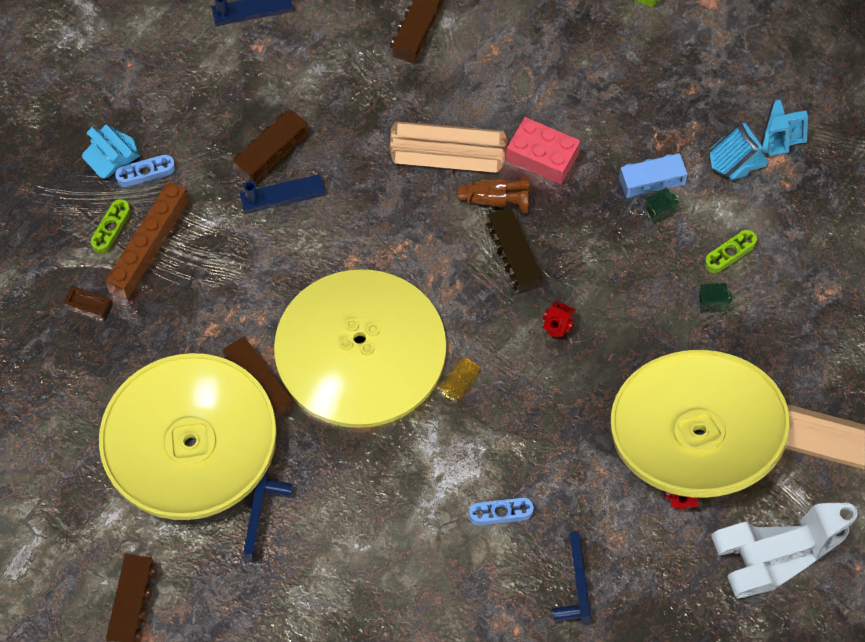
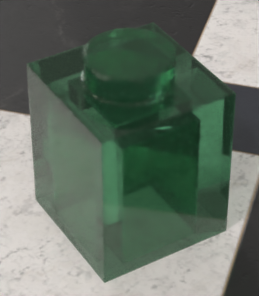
(661, 205)
(714, 297)

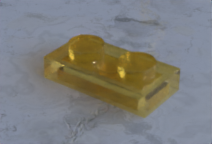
(460, 379)

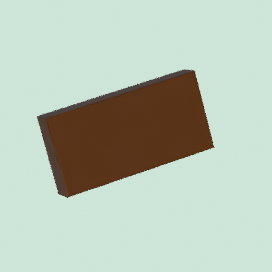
(87, 302)

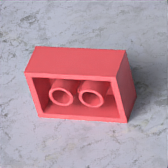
(543, 150)

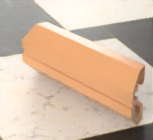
(448, 146)
(826, 437)

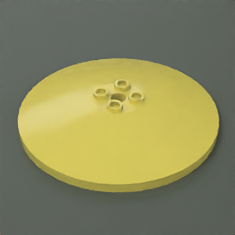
(367, 380)
(708, 392)
(181, 400)

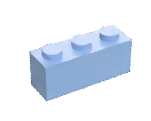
(652, 175)

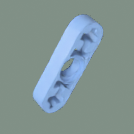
(140, 178)
(484, 506)

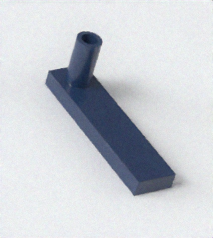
(245, 10)
(280, 194)
(267, 486)
(581, 610)

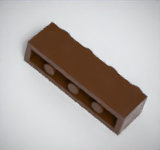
(415, 29)
(270, 146)
(246, 357)
(131, 599)

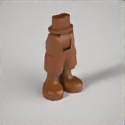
(496, 193)

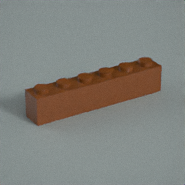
(147, 240)

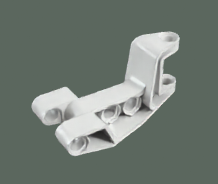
(781, 553)

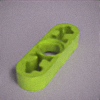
(110, 217)
(734, 243)

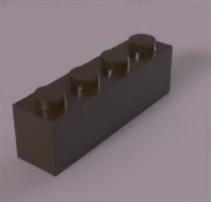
(514, 250)

